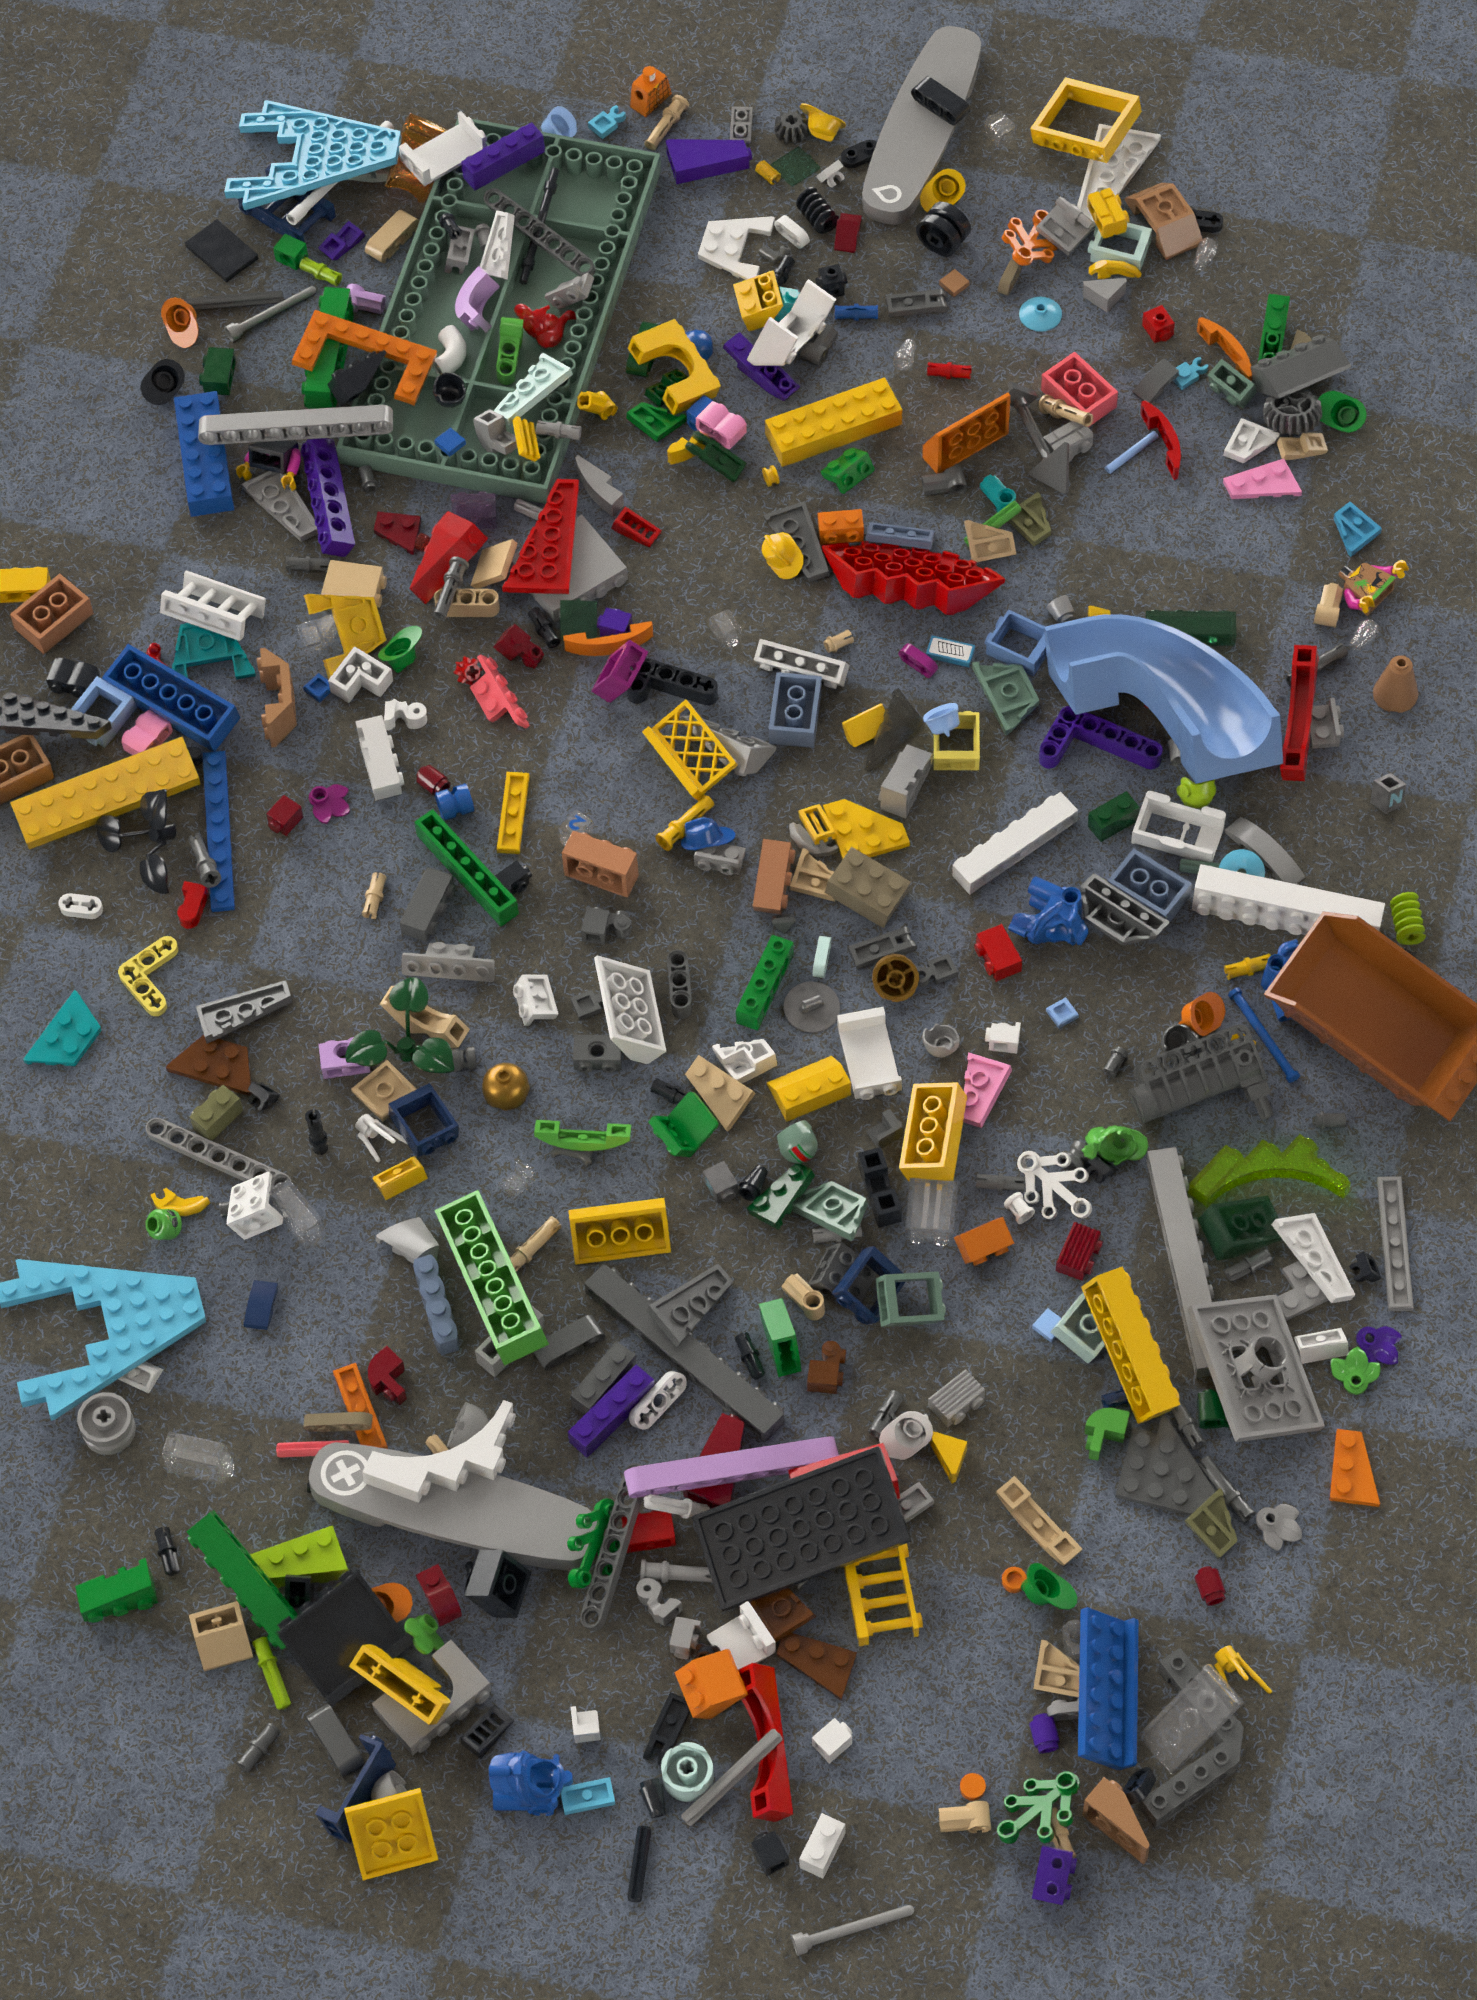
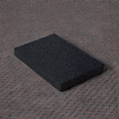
(221, 250)

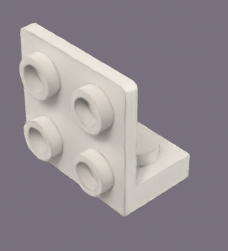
(250, 1207)
(745, 1637)

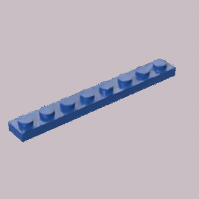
(219, 828)

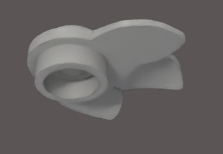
(1283, 1525)

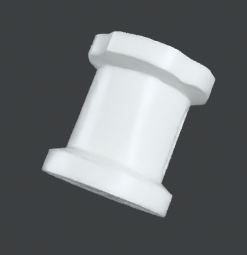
(1019, 1207)

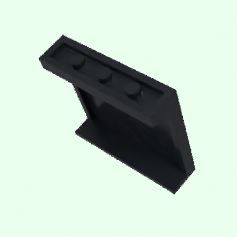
(334, 1629)

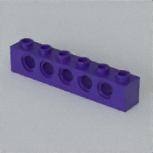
(328, 496)

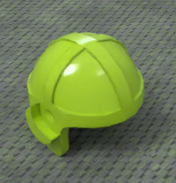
(1195, 794)

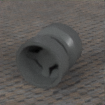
(458, 1058)
(1076, 1155)

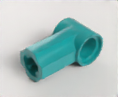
(997, 492)

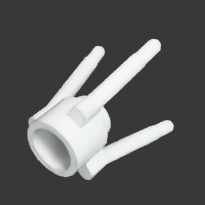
(371, 1128)

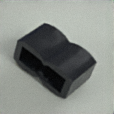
(71, 676)

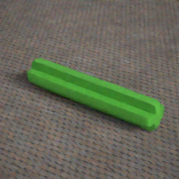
(1001, 517)

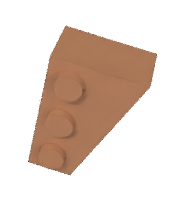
(773, 876)

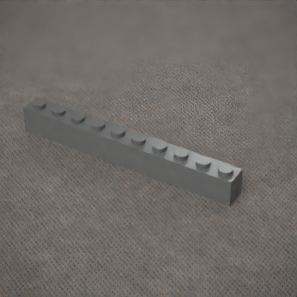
(689, 1357)

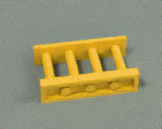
(862, 1605)

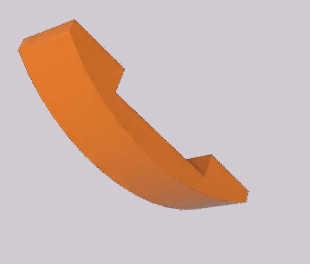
(1215, 333)
(607, 645)

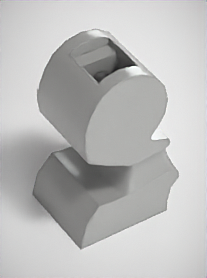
(650, 1594)

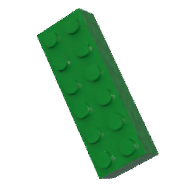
(333, 355)

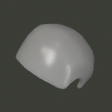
(940, 1033)

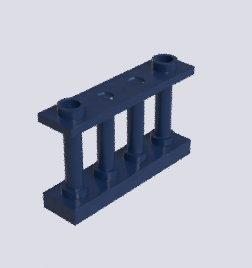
(321, 209)

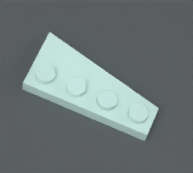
(537, 385)

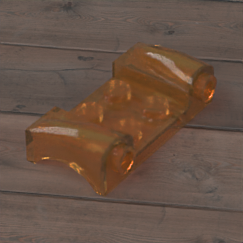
(415, 133)

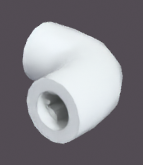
(454, 350)

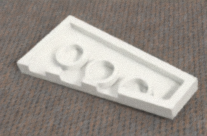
(1311, 1247)

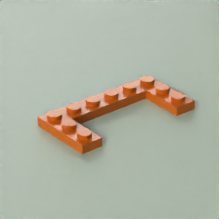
(416, 357)

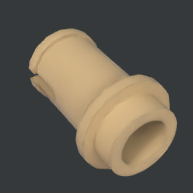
(833, 643)

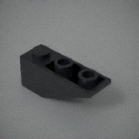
(352, 382)

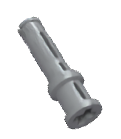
(666, 1572)

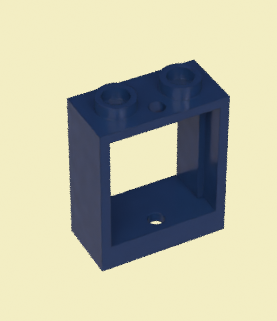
(415, 1101)
(881, 1266)

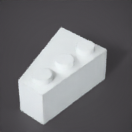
(378, 757)

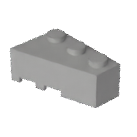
(905, 781)

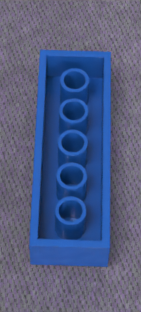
(203, 465)
(174, 697)

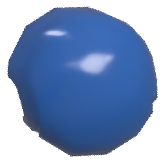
(702, 342)

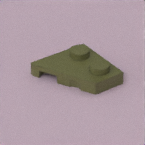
(1032, 520)
(1213, 1524)

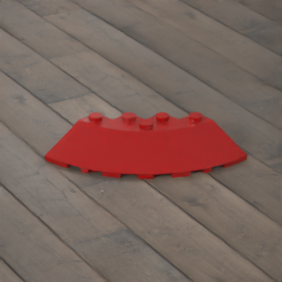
(910, 575)

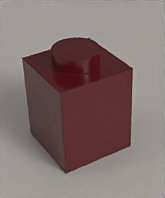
(284, 815)

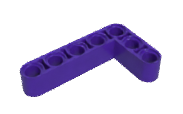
(1099, 738)

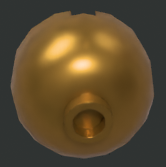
(895, 977)
(505, 1086)

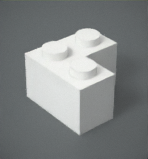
(360, 671)

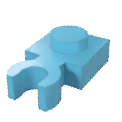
(606, 123)
(1189, 373)

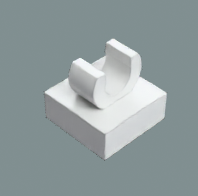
(830, 172)

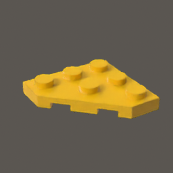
(864, 829)

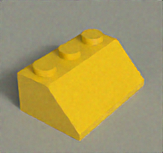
(810, 1088)

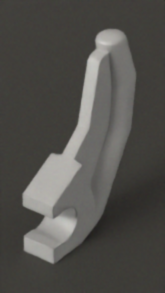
(803, 840)

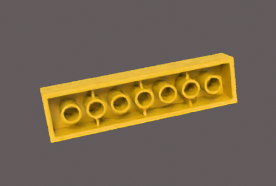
(103, 792)

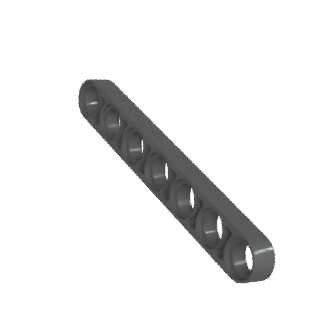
(548, 237)
(607, 1558)

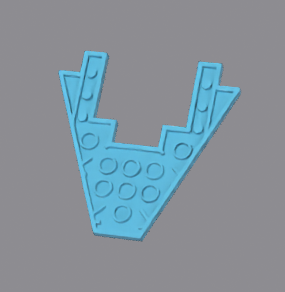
(140, 1315)

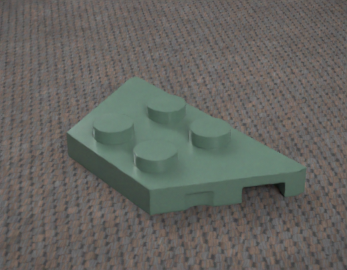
(1007, 692)
(833, 1208)

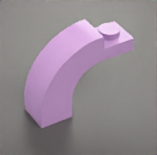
(473, 297)

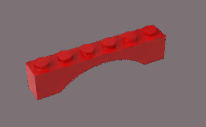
(1300, 713)
(771, 1790)

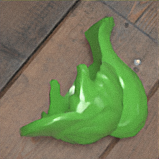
(1112, 1148)

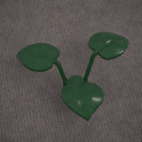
(432, 1056)

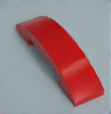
(1156, 419)

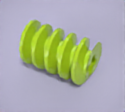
(1407, 918)

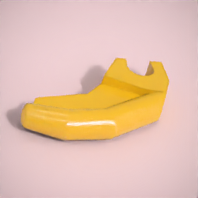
(1110, 267)
(183, 1206)

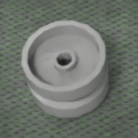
(106, 1423)

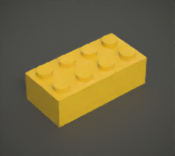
(933, 1131)

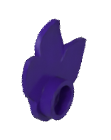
(1382, 1346)

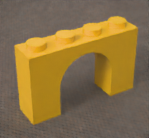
(671, 341)

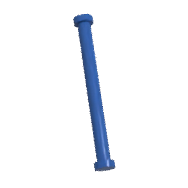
(1235, 995)

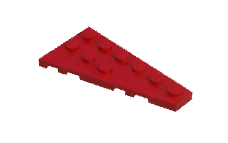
(548, 551)

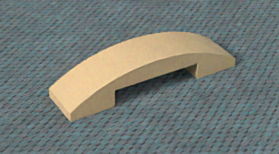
(1037, 1522)

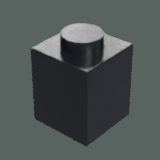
(769, 1852)

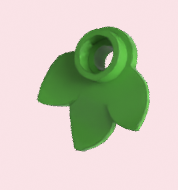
(1355, 1367)
(424, 1632)

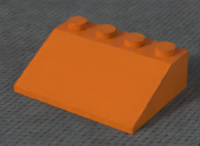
(968, 435)

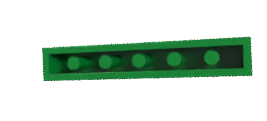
(466, 868)
(241, 1574)

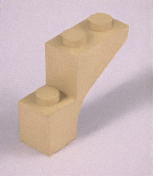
(430, 1022)

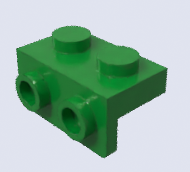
(848, 469)

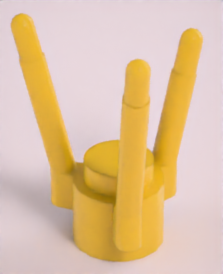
(1231, 1661)

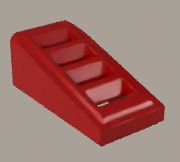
(626, 530)

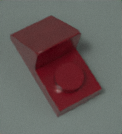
(847, 232)

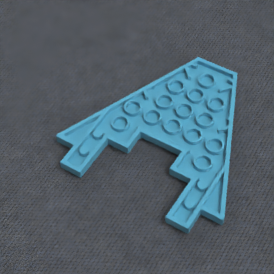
(324, 152)

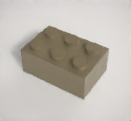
(867, 887)

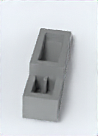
(599, 486)

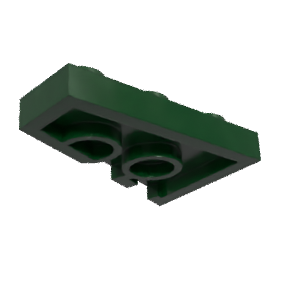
(779, 1197)

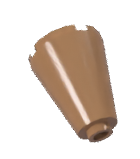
(1397, 686)

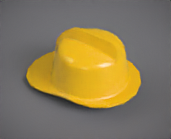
(822, 124)
(943, 187)
(782, 555)

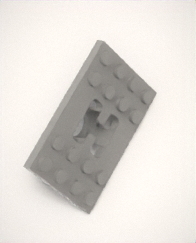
(1247, 1327)

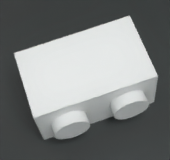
(822, 1845)

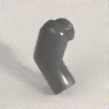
(774, 256)

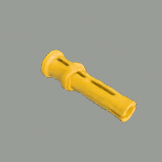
(677, 828)

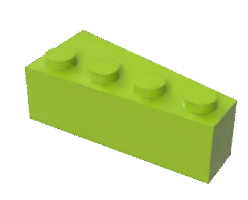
(309, 1555)

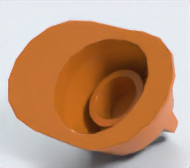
(180, 322)
(1204, 1013)
(395, 1599)

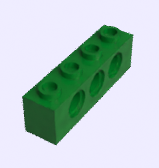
(764, 982)

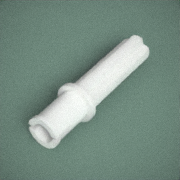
(684, 1508)

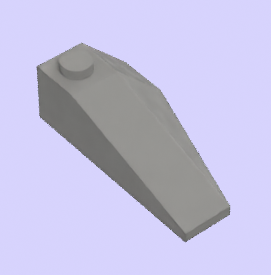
(747, 752)

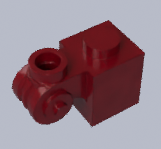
(517, 643)

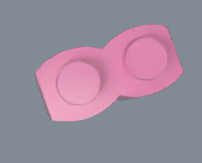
(721, 425)
(147, 733)

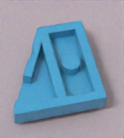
(1355, 528)

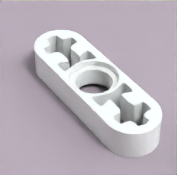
(647, 1401)

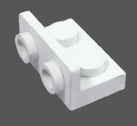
(534, 998)

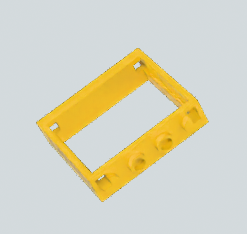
(1094, 95)

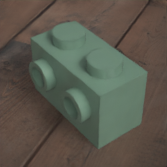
(1232, 384)

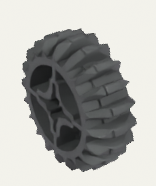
(1293, 412)

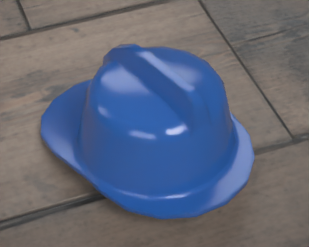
(705, 833)

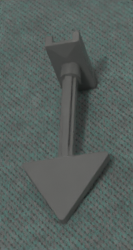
(1055, 466)

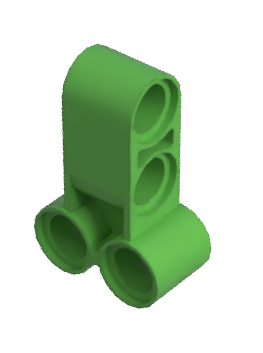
(510, 339)

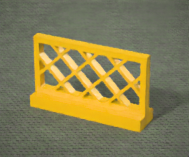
(673, 758)

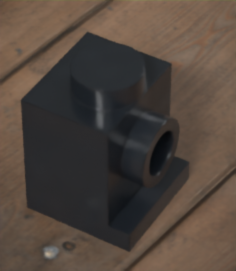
(514, 877)

